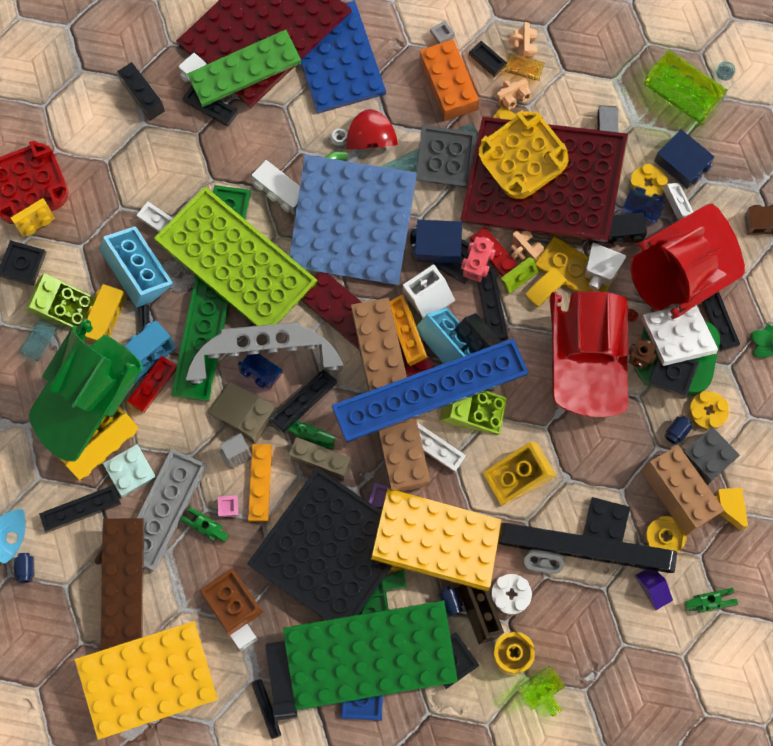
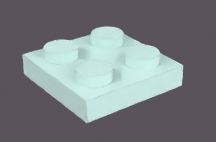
(129, 470)

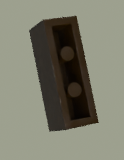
(481, 613)

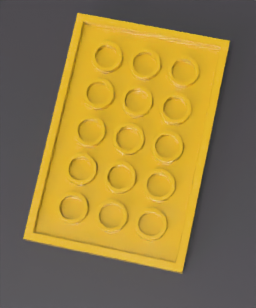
(437, 539)
(146, 679)

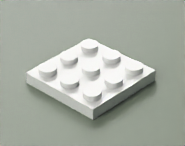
(679, 337)

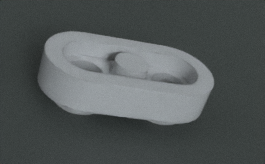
(543, 562)

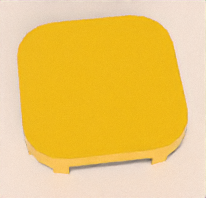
(523, 155)

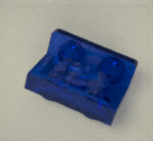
(640, 201)
(261, 370)

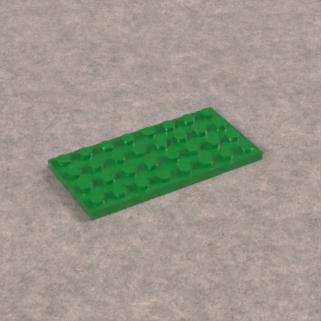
(370, 654)

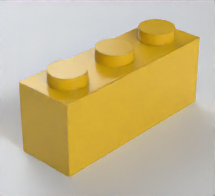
(105, 312)

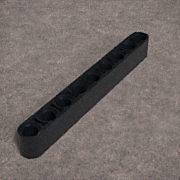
(588, 547)

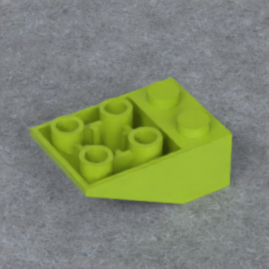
(59, 302)
(479, 412)

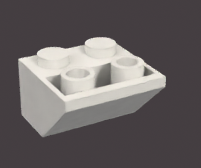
(428, 292)

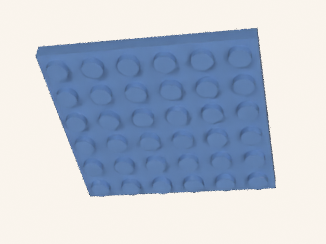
(352, 219)

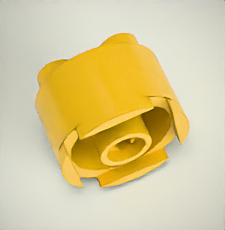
(513, 641)

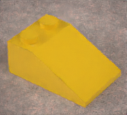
(519, 473)

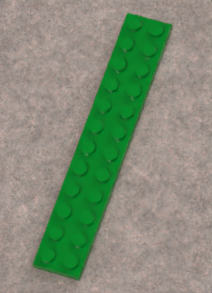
(205, 316)

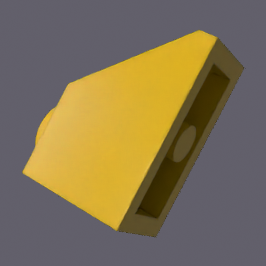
(734, 506)

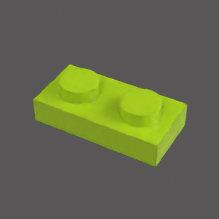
(519, 275)

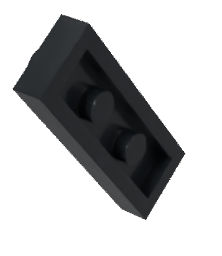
(217, 110)

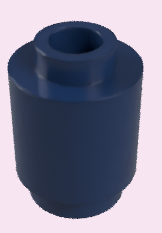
(678, 430)
(24, 568)
(452, 600)

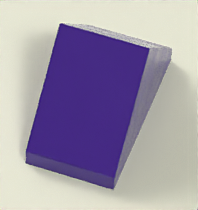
(655, 588)

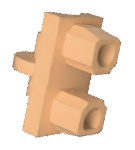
(521, 40)
(512, 92)
(523, 249)

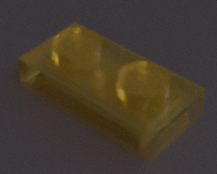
(524, 67)

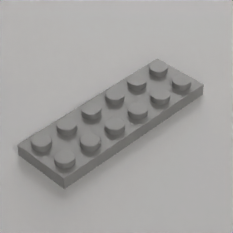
(168, 503)

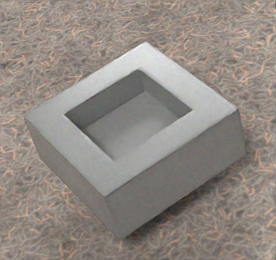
(442, 32)

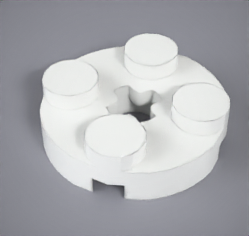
(519, 602)

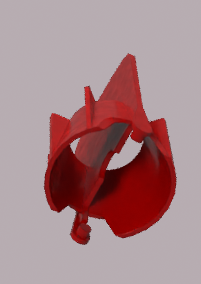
(687, 261)
(590, 353)

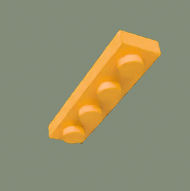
(407, 331)
(260, 483)

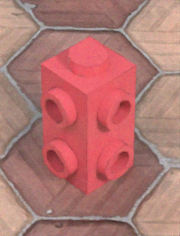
(480, 253)

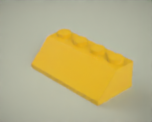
(106, 439)

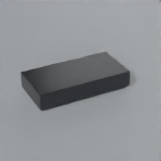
(487, 58)

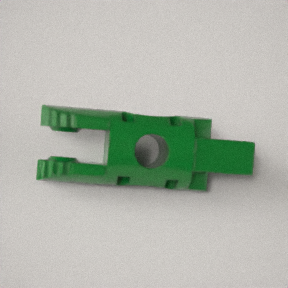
(312, 434)
(212, 532)
(701, 604)

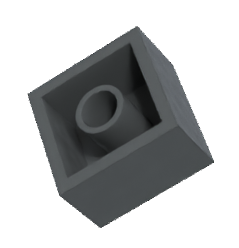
(711, 455)

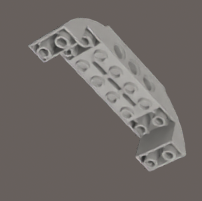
(295, 336)

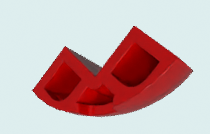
(370, 130)

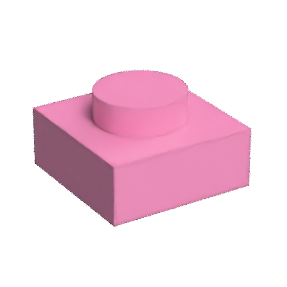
(228, 506)

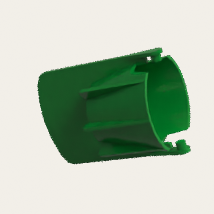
(81, 391)

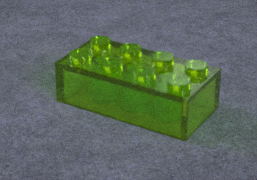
(685, 87)

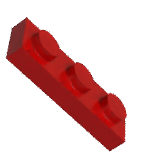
(502, 260)
(152, 384)

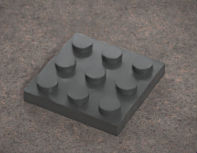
(445, 156)

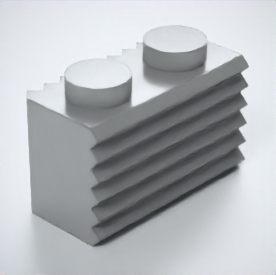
(235, 451)

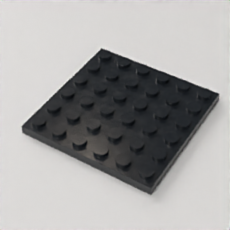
(324, 549)

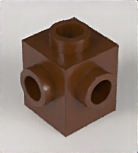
(641, 354)

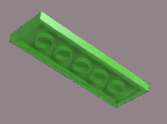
(244, 68)

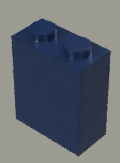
(684, 159)
(437, 241)

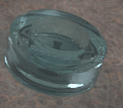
(725, 71)

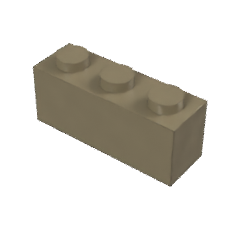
(323, 458)

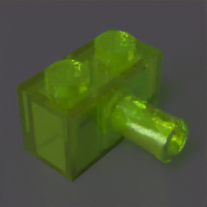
(541, 690)

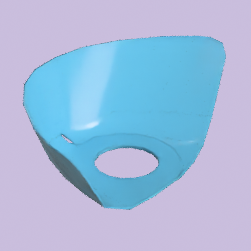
(11, 522)

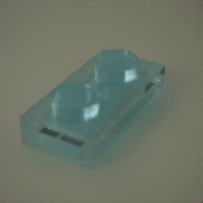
(38, 340)

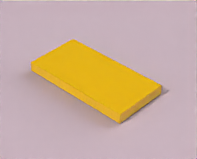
(568, 263)

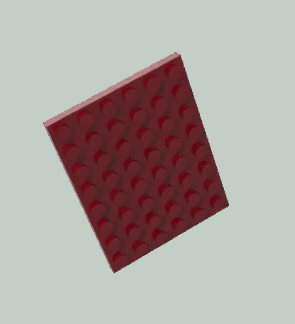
(240, 23)
(570, 205)

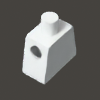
(603, 266)

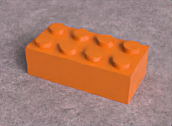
(449, 80)

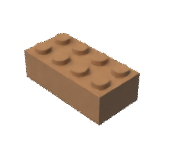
(682, 490)

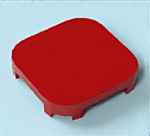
(29, 177)

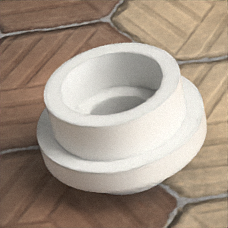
(339, 133)

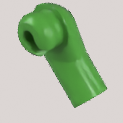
(338, 156)

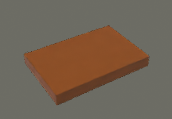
(231, 601)

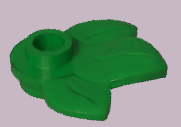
(764, 340)

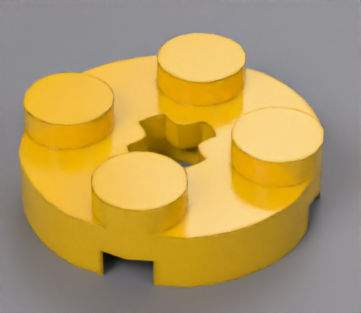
(650, 173)
(718, 405)
(658, 527)

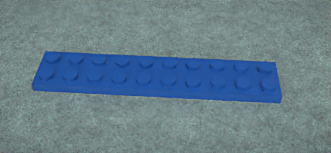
(429, 390)

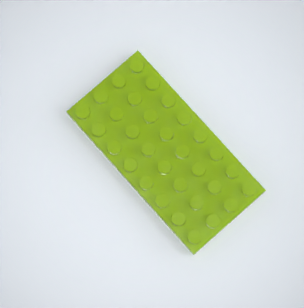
(235, 259)

